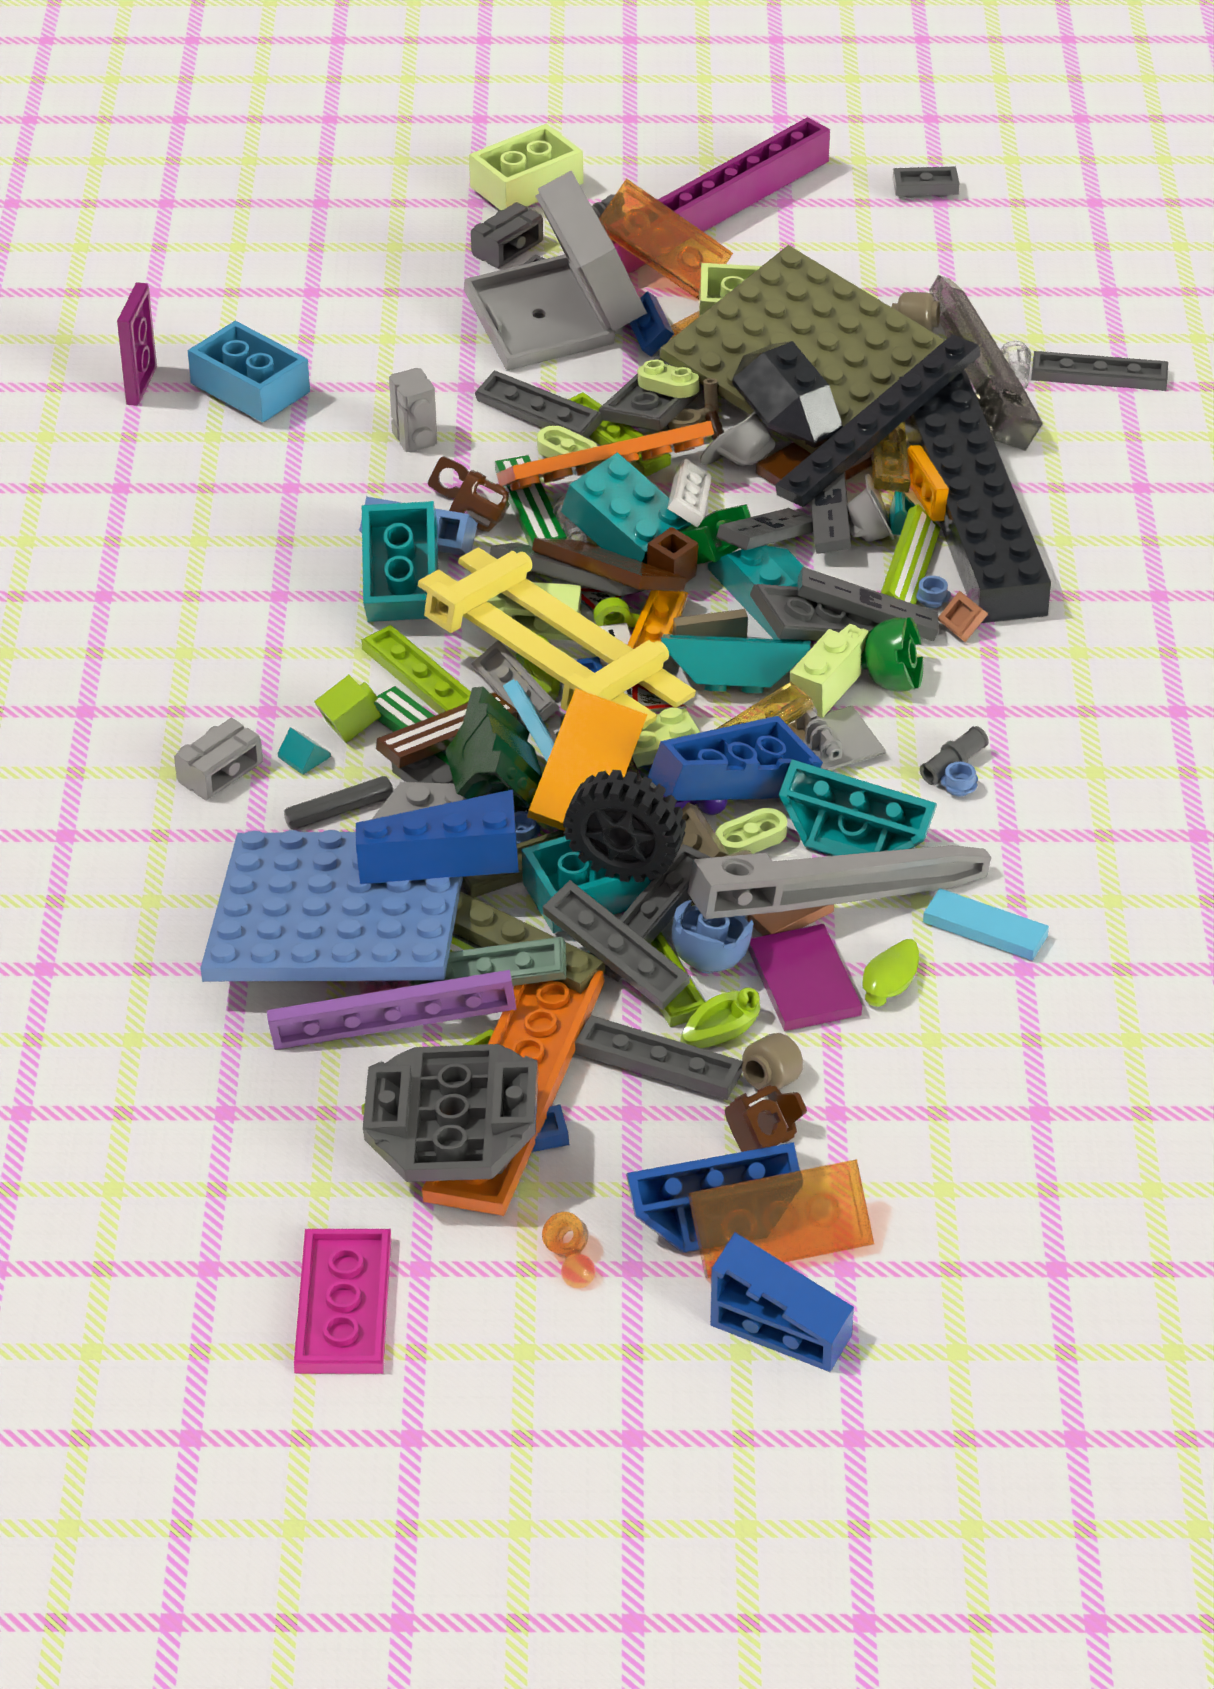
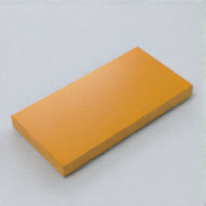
(591, 739)

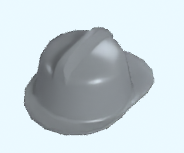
(742, 443)
(868, 514)

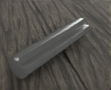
(338, 802)

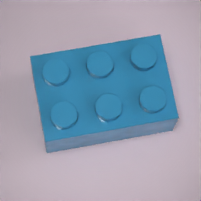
(249, 371)

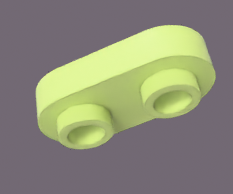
(668, 379)
(559, 440)
(753, 831)

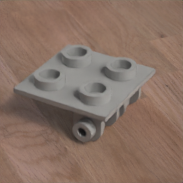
(837, 737)

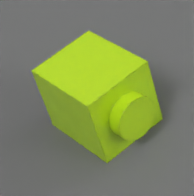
(348, 707)

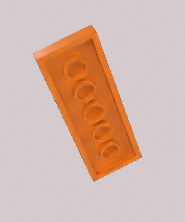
(583, 461)

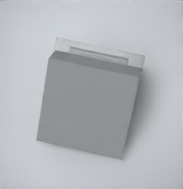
(580, 292)

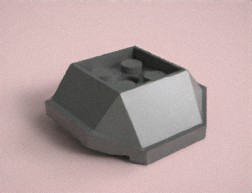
(451, 1110)

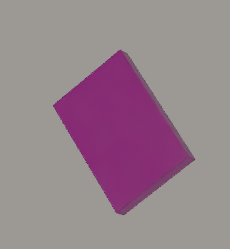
(137, 343)
(804, 977)

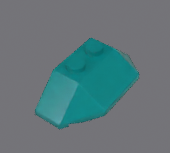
(756, 566)
(735, 660)
(852, 815)

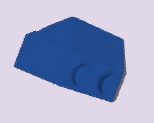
(662, 1192)

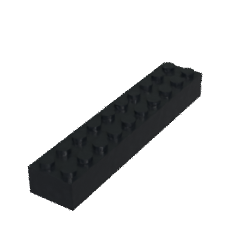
(982, 513)

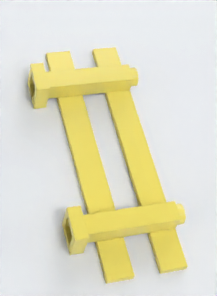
(451, 600)

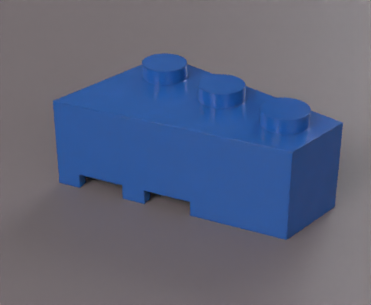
(777, 1306)

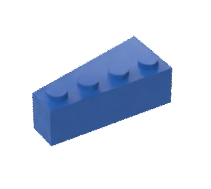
(730, 761)
(440, 841)

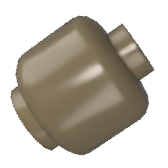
(920, 308)
(772, 1061)

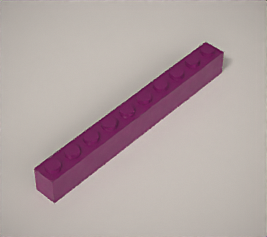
(745, 179)

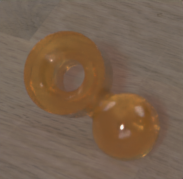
(577, 1268)

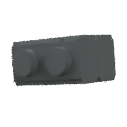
(506, 235)

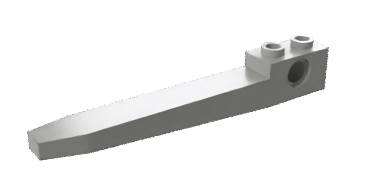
(760, 886)

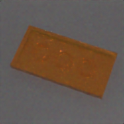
(661, 237)
(785, 1214)

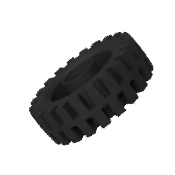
(624, 826)

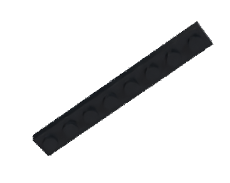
(877, 420)

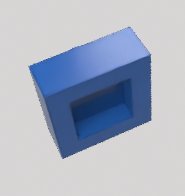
(554, 1131)

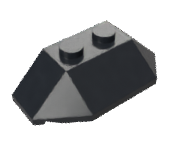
(788, 393)

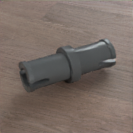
(954, 751)

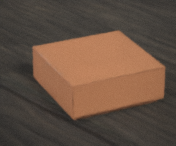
(962, 616)

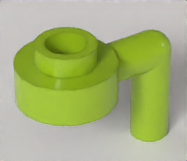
(620, 615)

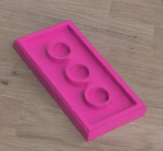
(343, 1301)

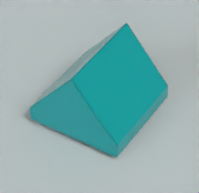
(898, 512)
(301, 751)

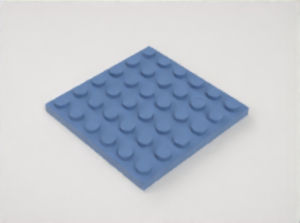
(302, 915)

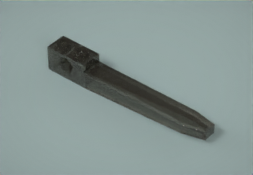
(997, 388)

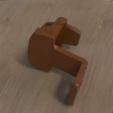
(466, 496)
(767, 1121)

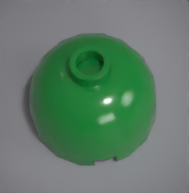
(892, 655)

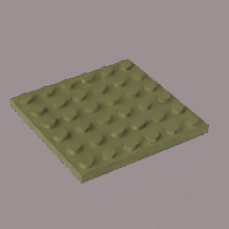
(839, 328)

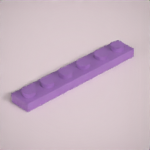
(391, 1009)

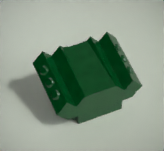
(493, 753)

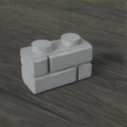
(413, 409)
(218, 758)

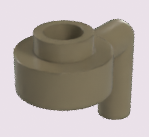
(691, 416)

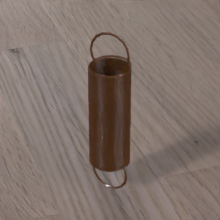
(716, 423)

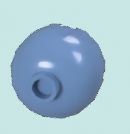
(710, 943)

